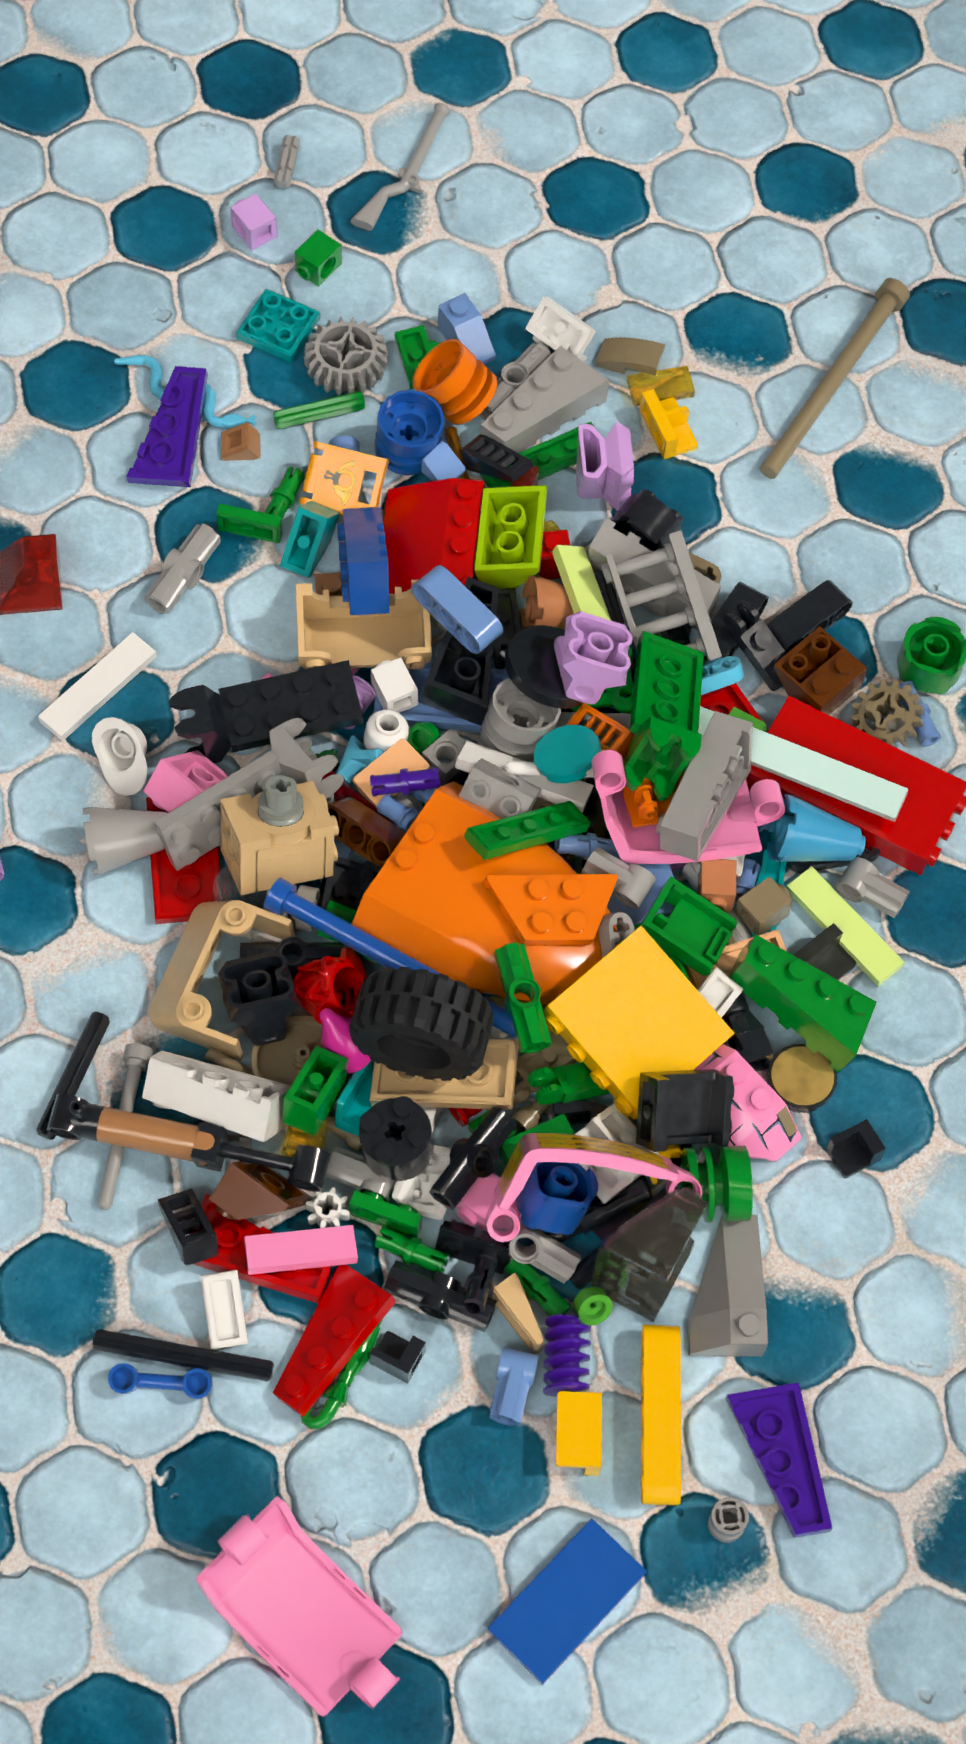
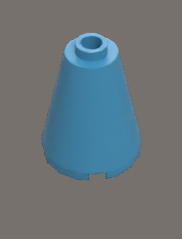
(812, 835)

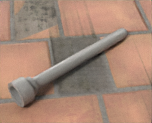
(136, 1060)

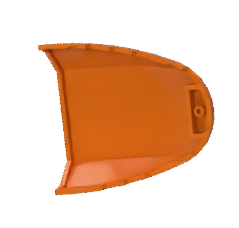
(438, 911)

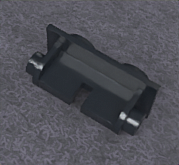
(461, 1244)

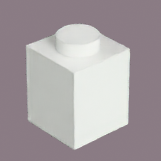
(394, 685)

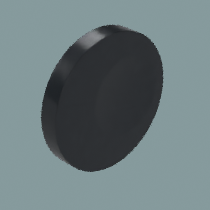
(534, 666)

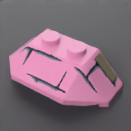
(757, 1112)

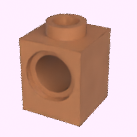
(718, 883)

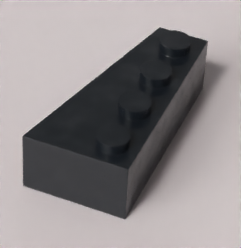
(459, 677)

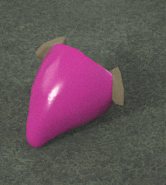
(338, 1040)

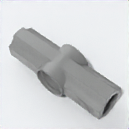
(518, 373)
(182, 569)

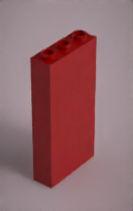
(927, 808)

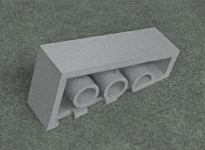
(547, 399)
(627, 547)
(707, 787)

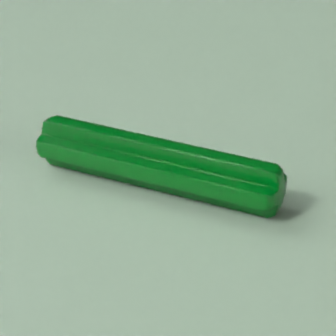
(319, 409)

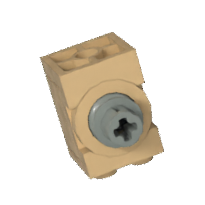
(278, 835)

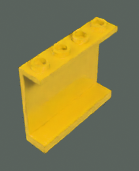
(635, 1018)

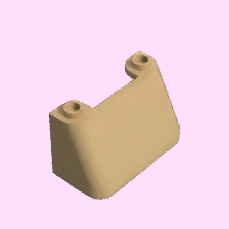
(333, 635)

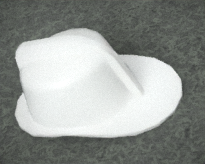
(121, 754)

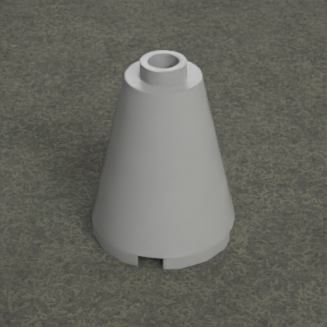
(120, 836)

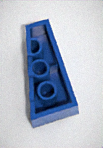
(366, 565)

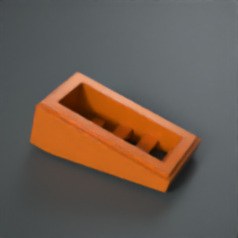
(624, 737)

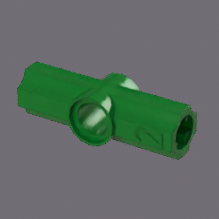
(526, 1017)

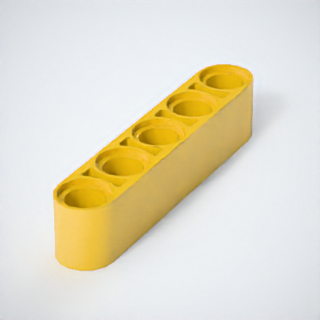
(660, 1415)

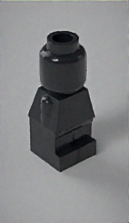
(749, 1035)

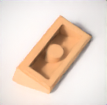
(397, 757)

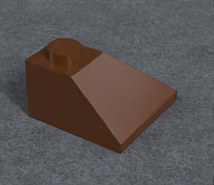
(255, 1191)

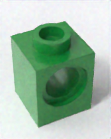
(318, 258)

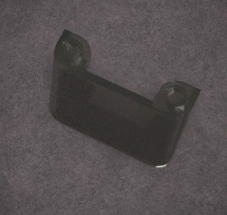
(648, 1252)

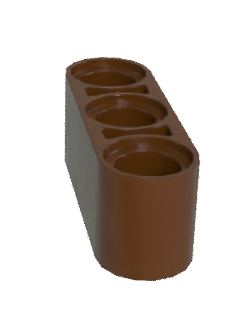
(365, 830)

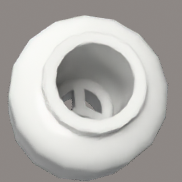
(385, 729)

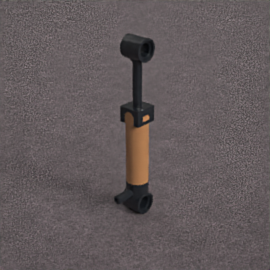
(201, 1144)

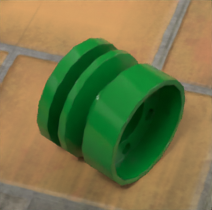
(722, 1183)

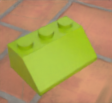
(510, 535)

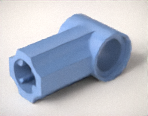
(514, 1378)

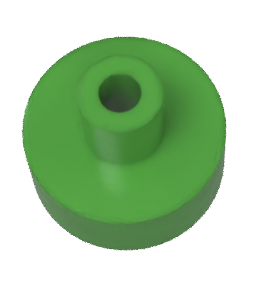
(592, 1305)

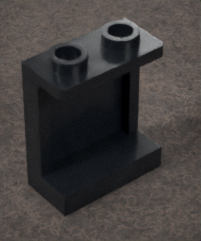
(684, 1108)

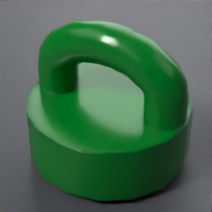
(422, 736)

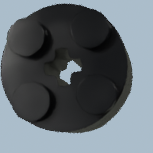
(647, 519)
(392, 1120)

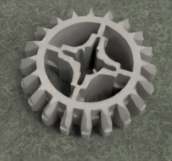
(329, 348)

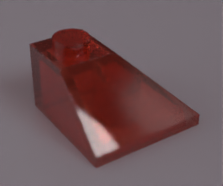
(30, 576)

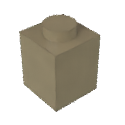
(764, 906)

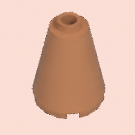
(545, 603)

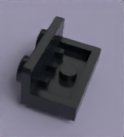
(347, 883)

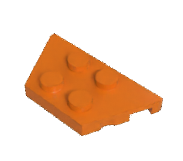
(553, 906)

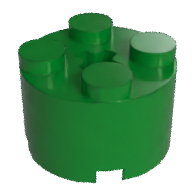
(932, 655)

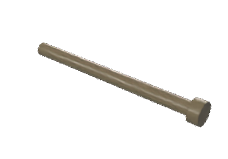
(890, 297)

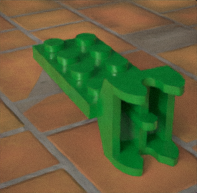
(663, 713)

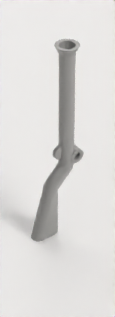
(369, 214)

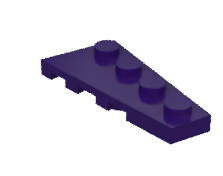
(173, 434)

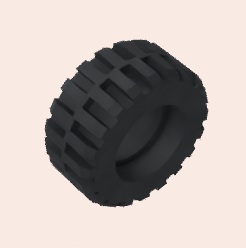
(421, 1023)

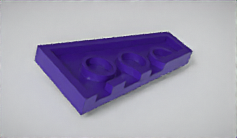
(783, 1447)

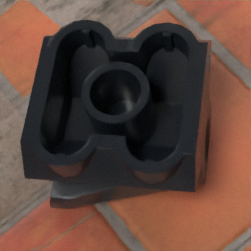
(259, 995)

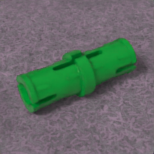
(284, 495)
(412, 1250)
(539, 1288)

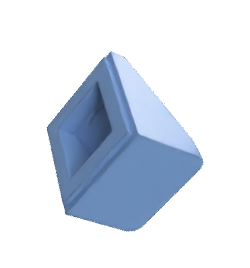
(442, 463)

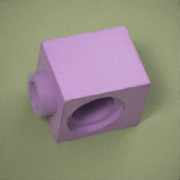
(253, 221)

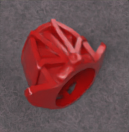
(326, 980)

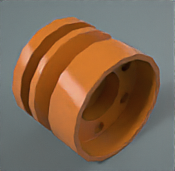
(455, 381)

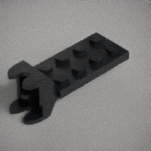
(248, 711)

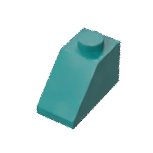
(309, 538)

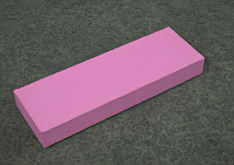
(300, 1249)

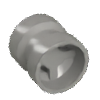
(723, 1526)

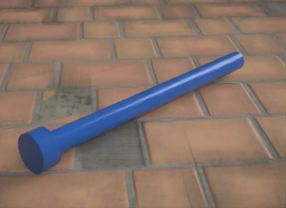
(283, 899)

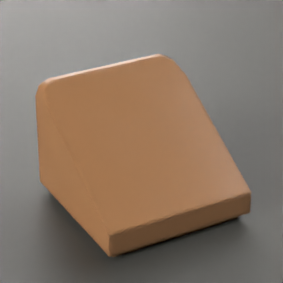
(240, 443)

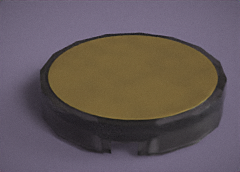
(802, 1078)

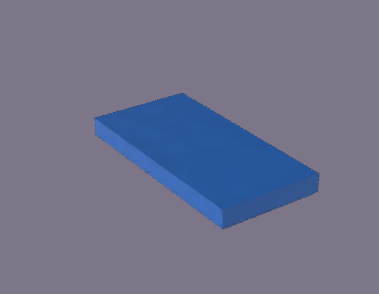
(567, 1601)

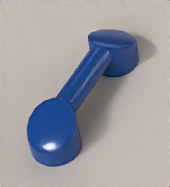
(126, 1379)

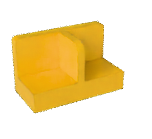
(667, 425)
(579, 1431)

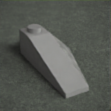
(731, 1300)

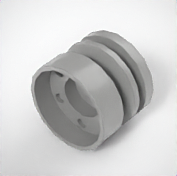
(516, 722)

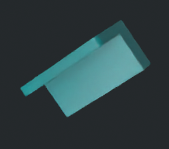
(354, 1100)

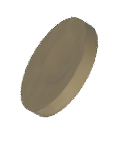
(286, 1058)

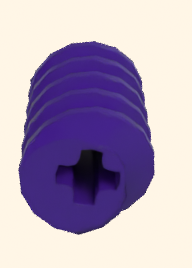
(565, 1355)

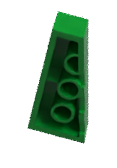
(805, 999)

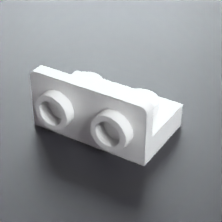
(558, 327)

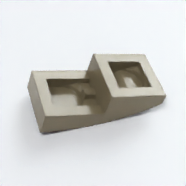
(631, 353)

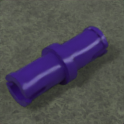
(405, 781)

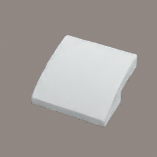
(615, 1127)

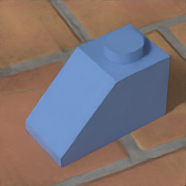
(462, 321)

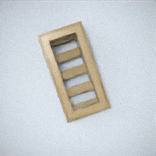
(517, 1311)

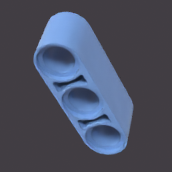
(457, 609)

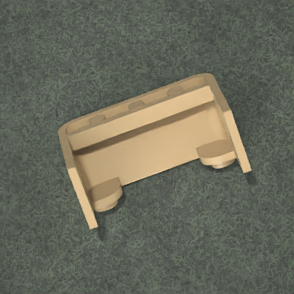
(175, 1003)

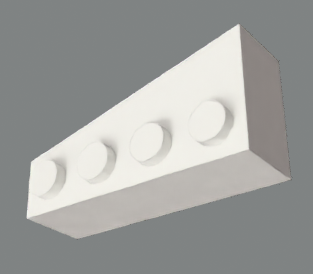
(216, 1095)

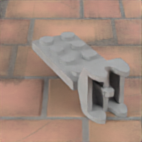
(196, 824)

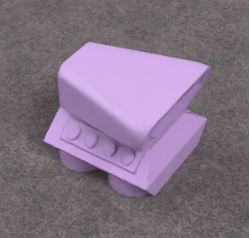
(605, 464)
(592, 656)

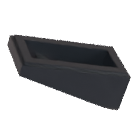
(493, 458)
(195, 1246)

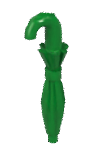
(337, 1395)

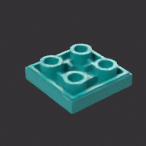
(278, 325)

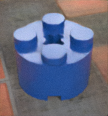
(557, 1196)

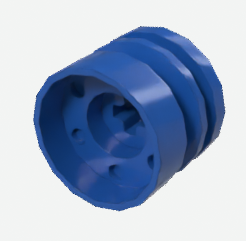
(408, 430)

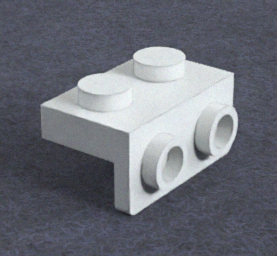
(416, 1190)

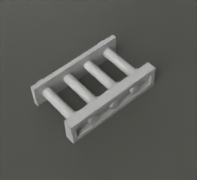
(684, 582)

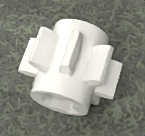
(325, 1200)

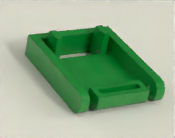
(693, 931)

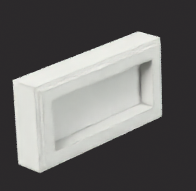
(224, 1309)

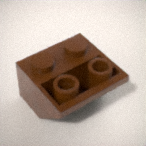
(820, 672)

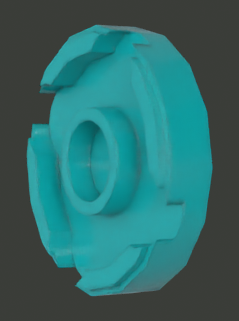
(566, 753)

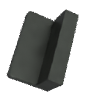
(827, 954)

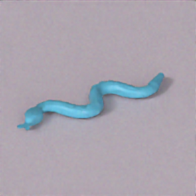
(155, 382)

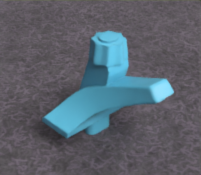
(356, 759)

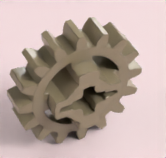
(881, 702)

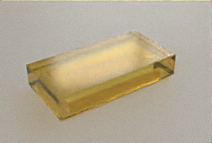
(666, 384)

